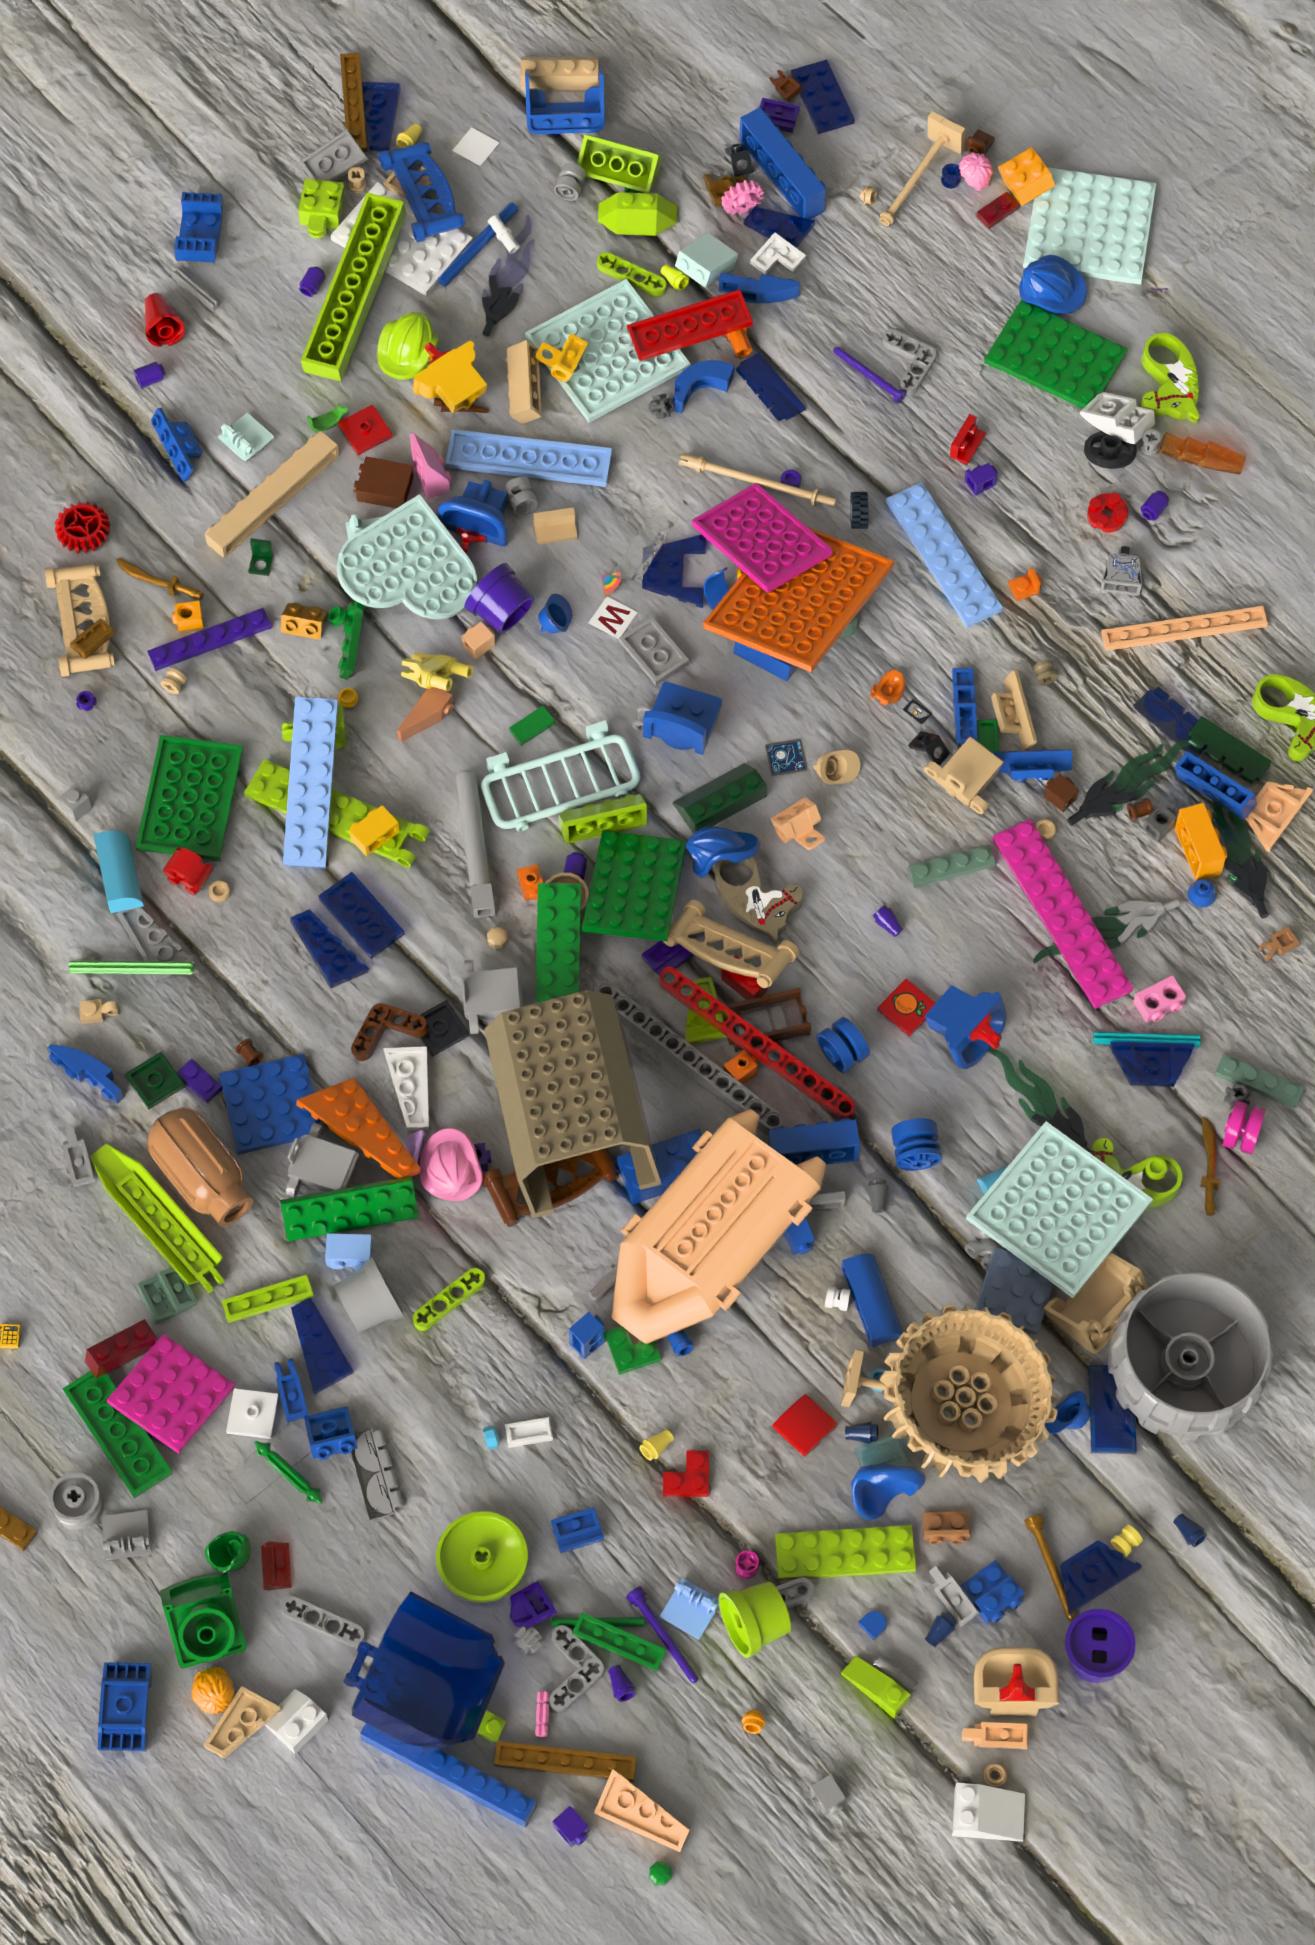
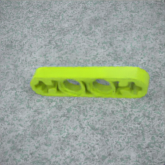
(633, 271)
(451, 1301)

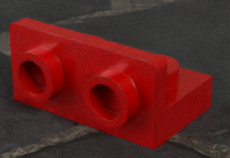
(967, 441)

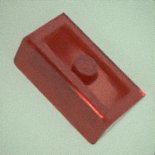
(276, 1566)

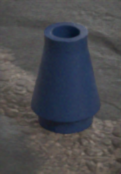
(862, 1432)
(1191, 1532)
(940, 1629)

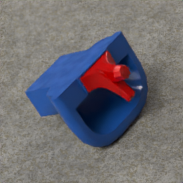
(476, 515)
(968, 1024)

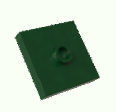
(154, 1080)

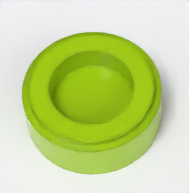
(1156, 1168)

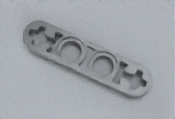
(324, 1619)

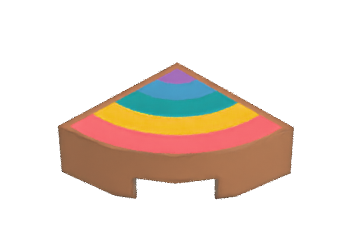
(610, 584)

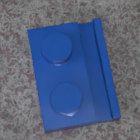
(577, 1530)

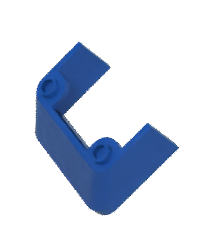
(565, 117)

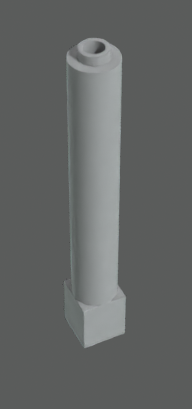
(475, 844)

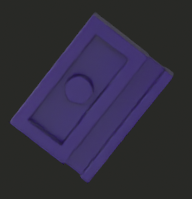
(781, 113)
(664, 956)

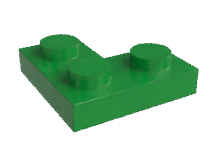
(629, 1356)

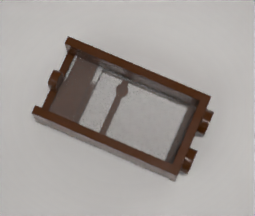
(775, 1015)

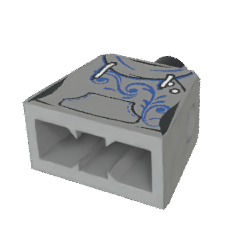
(1122, 573)

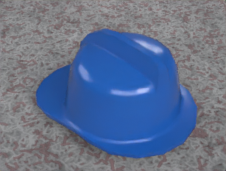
(555, 615)
(1071, 1413)

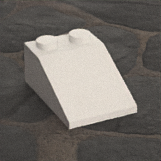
(988, 1812)

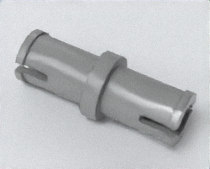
(895, 1673)

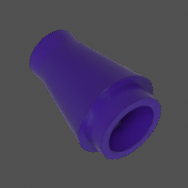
(887, 920)
(621, 1685)

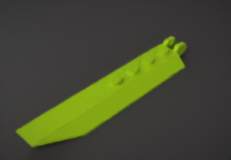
(157, 1216)

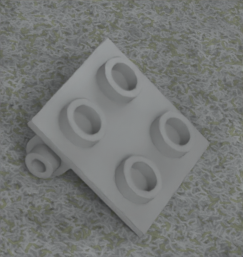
(126, 1535)

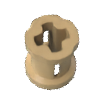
(356, 180)

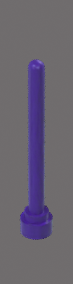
(638, 1598)

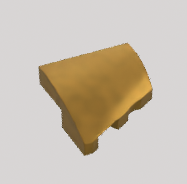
(717, 187)

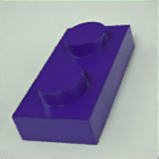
(199, 1081)

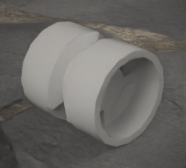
(570, 181)
(521, 495)

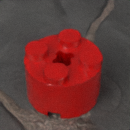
(188, 870)

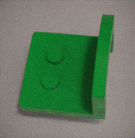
(203, 1619)

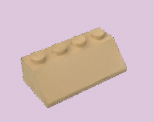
(560, 72)

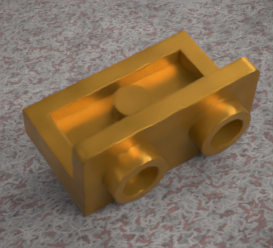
(303, 620)

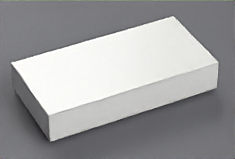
(528, 1432)

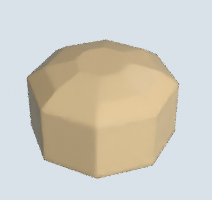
(497, 937)

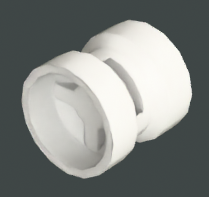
(837, 1298)

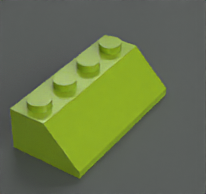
(619, 163)
(607, 816)

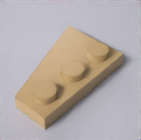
(240, 1721)

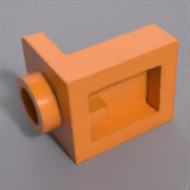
(1025, 585)

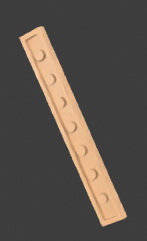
(1184, 628)

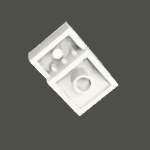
(1119, 416)

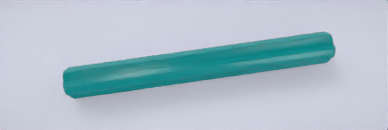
(1103, 1037)

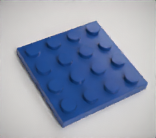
(264, 1103)

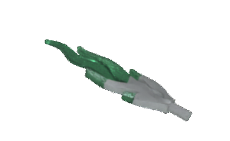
(1122, 927)

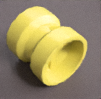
(1126, 1540)

